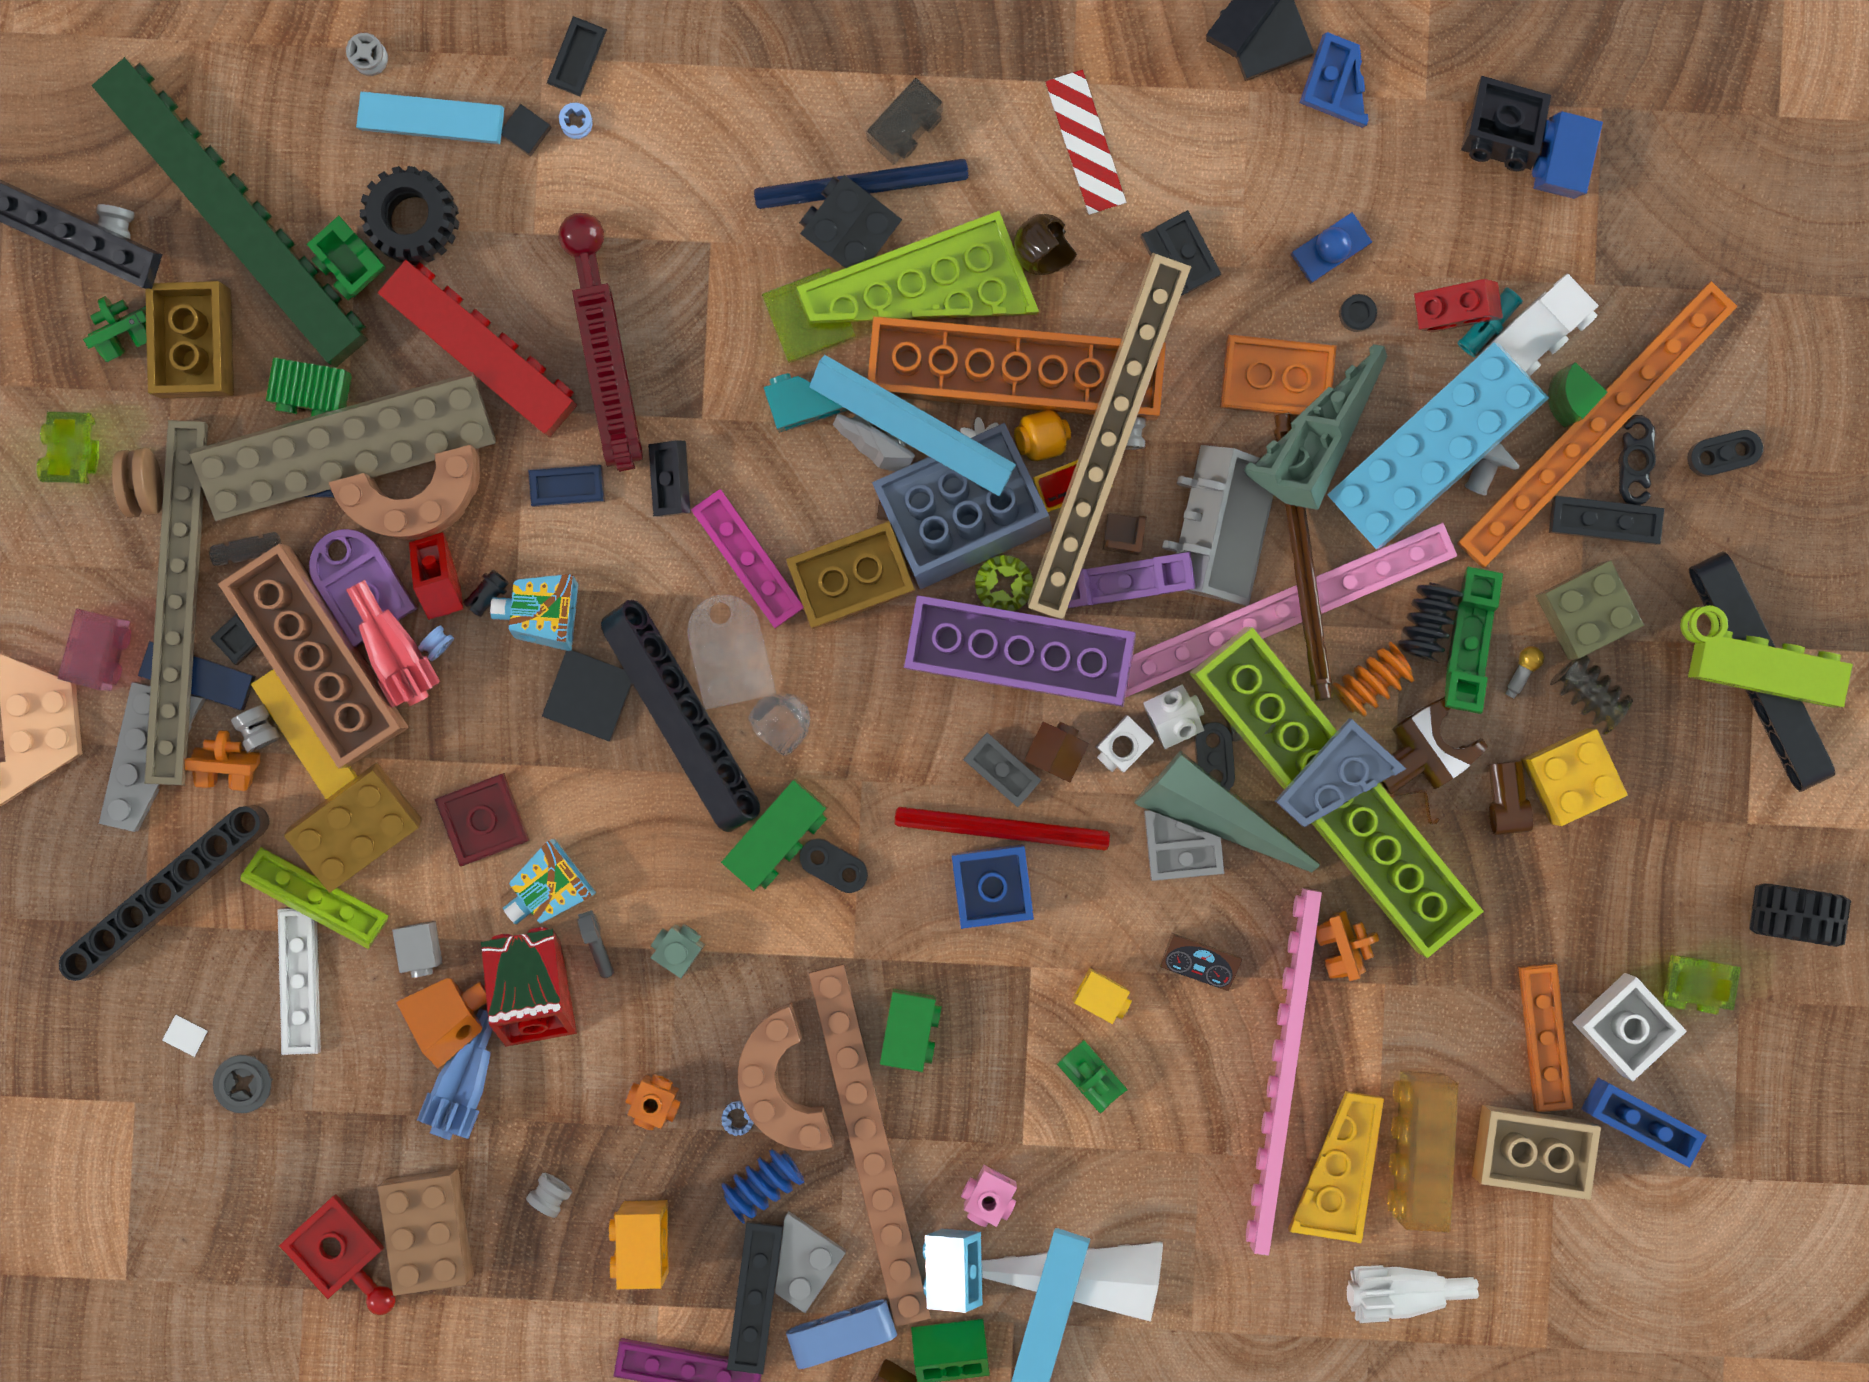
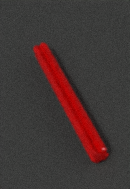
(1002, 828)

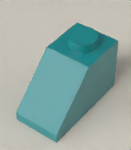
(796, 403)

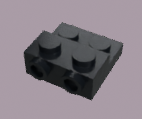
(1506, 124)
(849, 223)

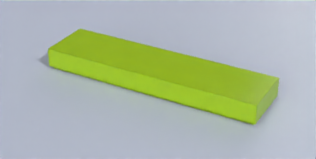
(309, 896)

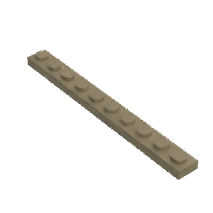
(175, 607)

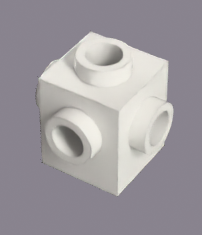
(1175, 716)

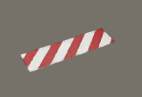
(1085, 142)

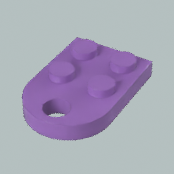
(362, 562)

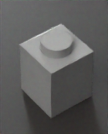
(417, 948)

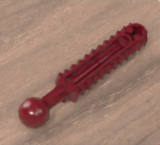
(581, 238)

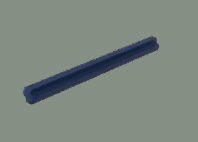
(870, 181)

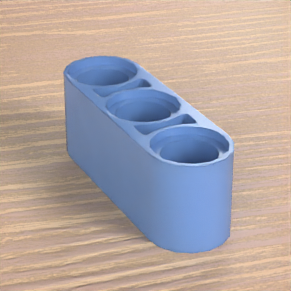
(841, 1333)

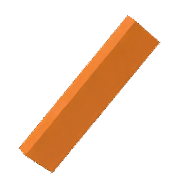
(1545, 1037)

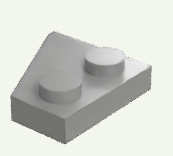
(1180, 849)
(804, 1262)

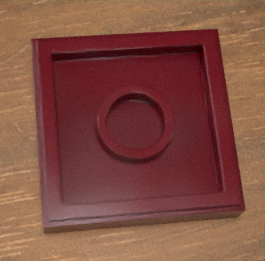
(482, 819)

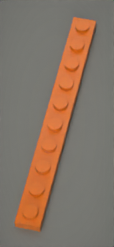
(1588, 435)

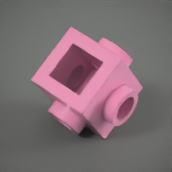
(989, 1184)

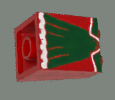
(527, 987)

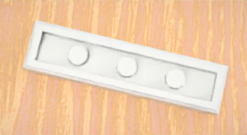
(298, 983)

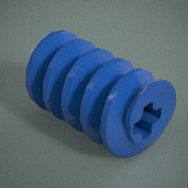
(762, 1184)

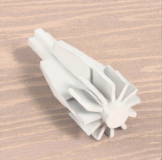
(1402, 1292)

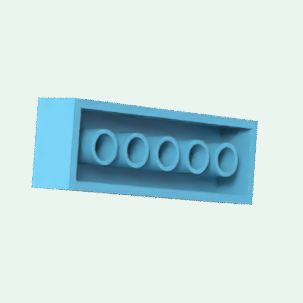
(1438, 445)

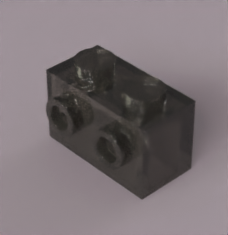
(905, 121)

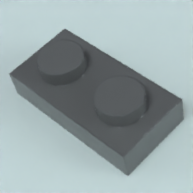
(1002, 769)

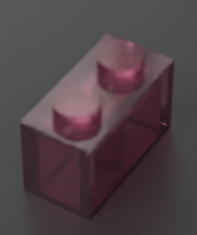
(94, 650)

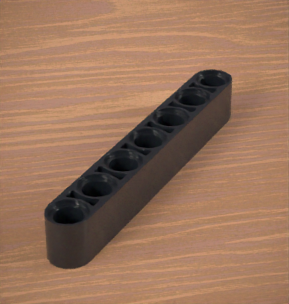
(680, 716)
(1782, 718)
(148, 898)

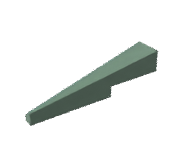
(1306, 458)
(1199, 800)

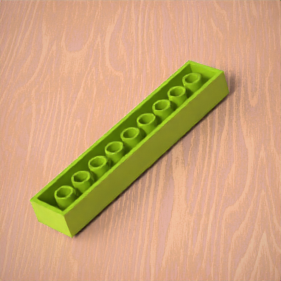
(1364, 832)

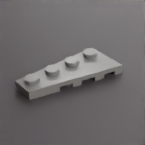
(126, 795)

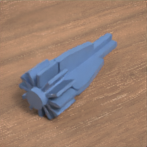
(459, 1088)

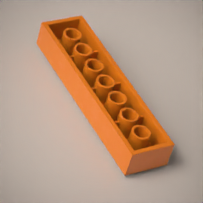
(998, 366)

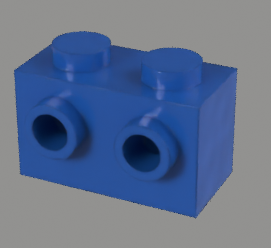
(1567, 155)

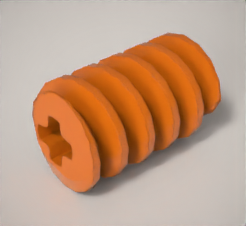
(1373, 680)

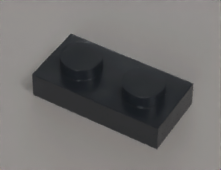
(669, 478)

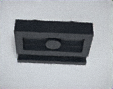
(1182, 242)

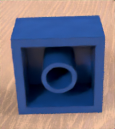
(992, 886)

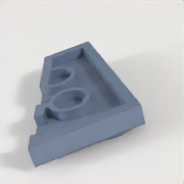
(1337, 773)

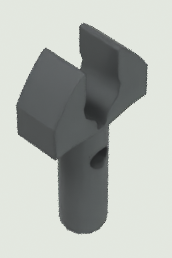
(590, 933)

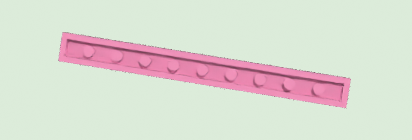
(1283, 608)
(1281, 1085)

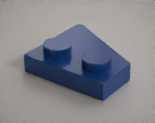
(1336, 81)

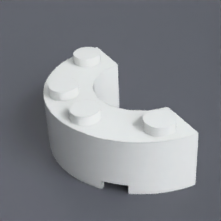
(1546, 324)

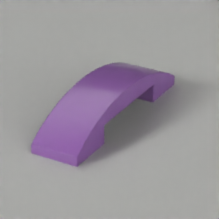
(1134, 580)

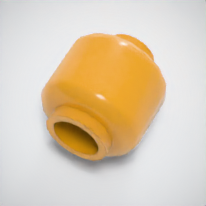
(1042, 435)

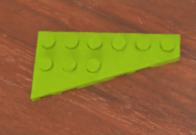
(942, 276)

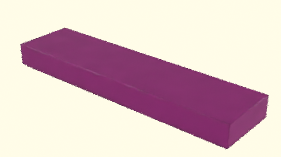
(664, 1363)

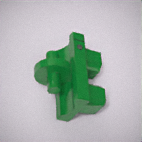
(105, 338)
(1091, 1076)

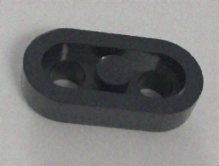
(1723, 453)
(1218, 757)
(834, 864)

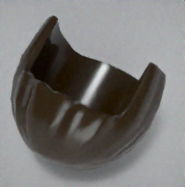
(1042, 245)

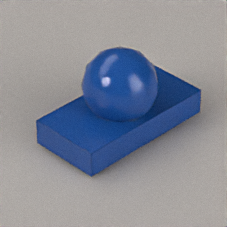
(1331, 247)

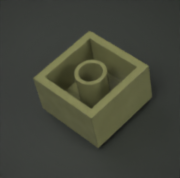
(1589, 610)

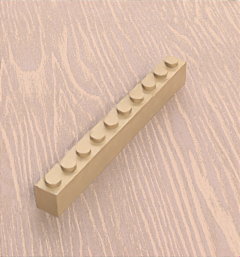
(1108, 435)

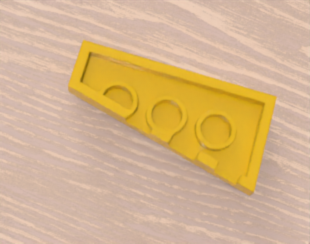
(1341, 1179)

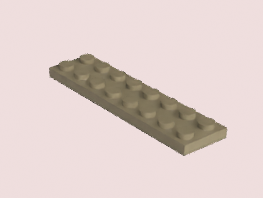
(342, 443)

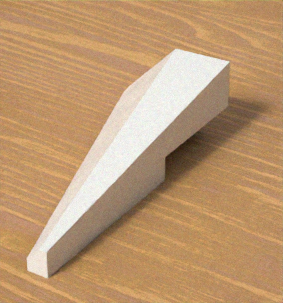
(1111, 1278)

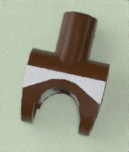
(1426, 750)

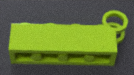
(1764, 668)

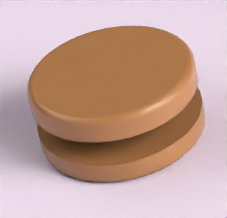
(137, 482)

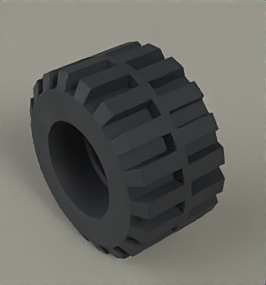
(393, 190)
(1800, 914)

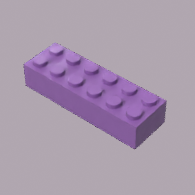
(1020, 650)

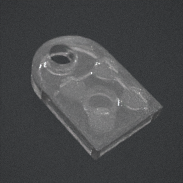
(729, 656)

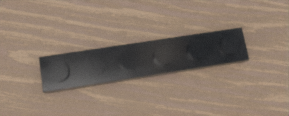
(78, 236)

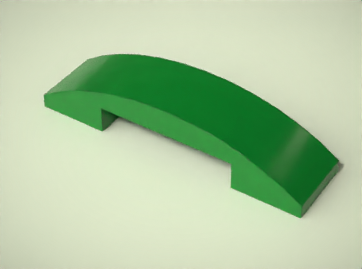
(1471, 640)

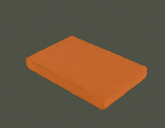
(1275, 374)

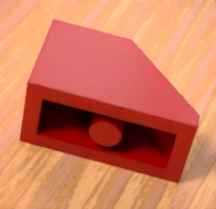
(435, 576)

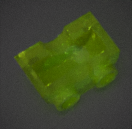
(69, 448)
(1702, 983)

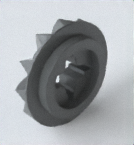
(226, 1080)

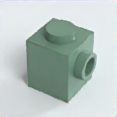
(677, 949)

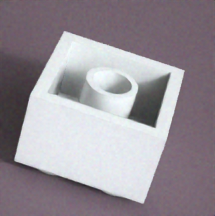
(1629, 1026)

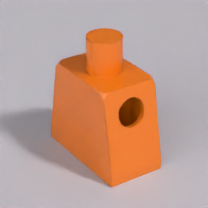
(443, 1018)

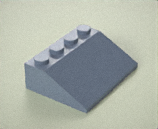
(955, 523)

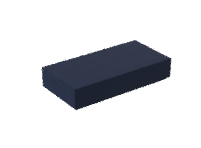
(566, 485)

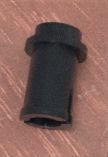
(490, 587)

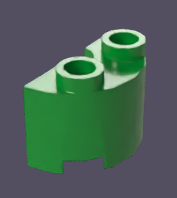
(346, 256)

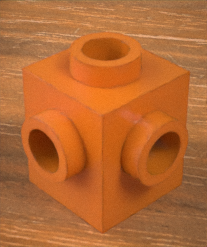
(662, 1092)

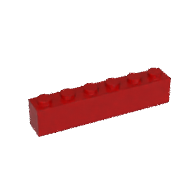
(477, 348)

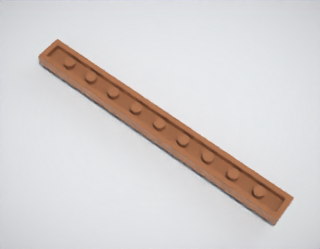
(869, 1145)

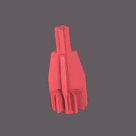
(392, 651)

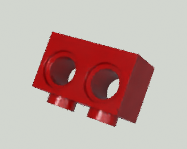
(1458, 305)

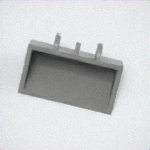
(1223, 524)

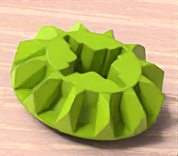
(987, 579)

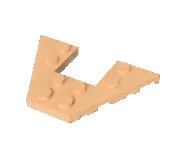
(37, 725)

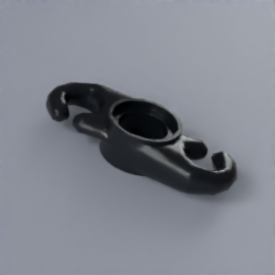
(1647, 447)

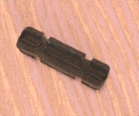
(243, 549)

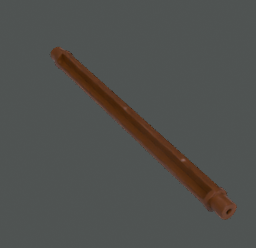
(1306, 586)

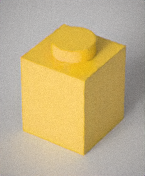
(1102, 996)

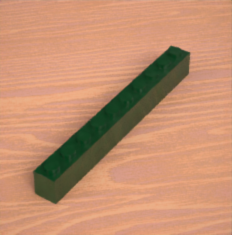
(230, 212)

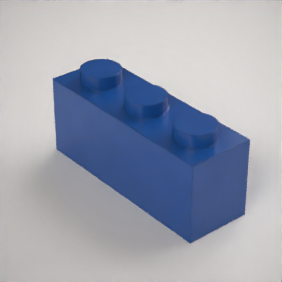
(1643, 1122)

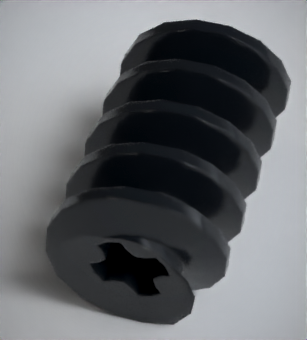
(1429, 621)

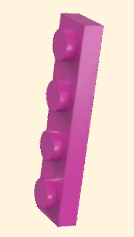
(747, 558)

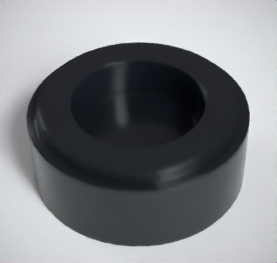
(1358, 313)

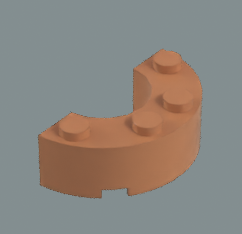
(422, 515)
(762, 1094)

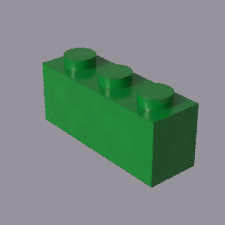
(775, 836)

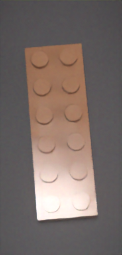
(312, 655)

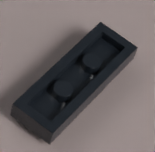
(1606, 520)

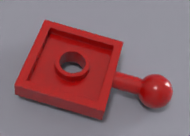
(332, 1272)

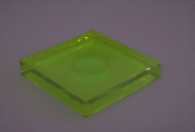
(794, 331)

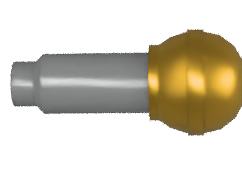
(1530, 659)

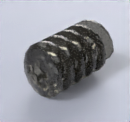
(1593, 692)

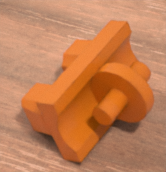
(222, 757)
(1349, 960)

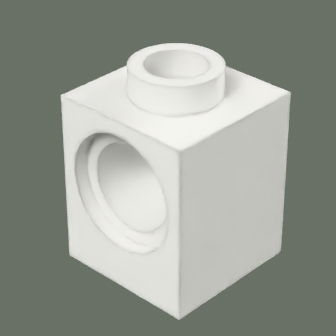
(1138, 737)

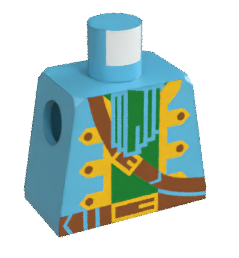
(540, 610)
(547, 885)

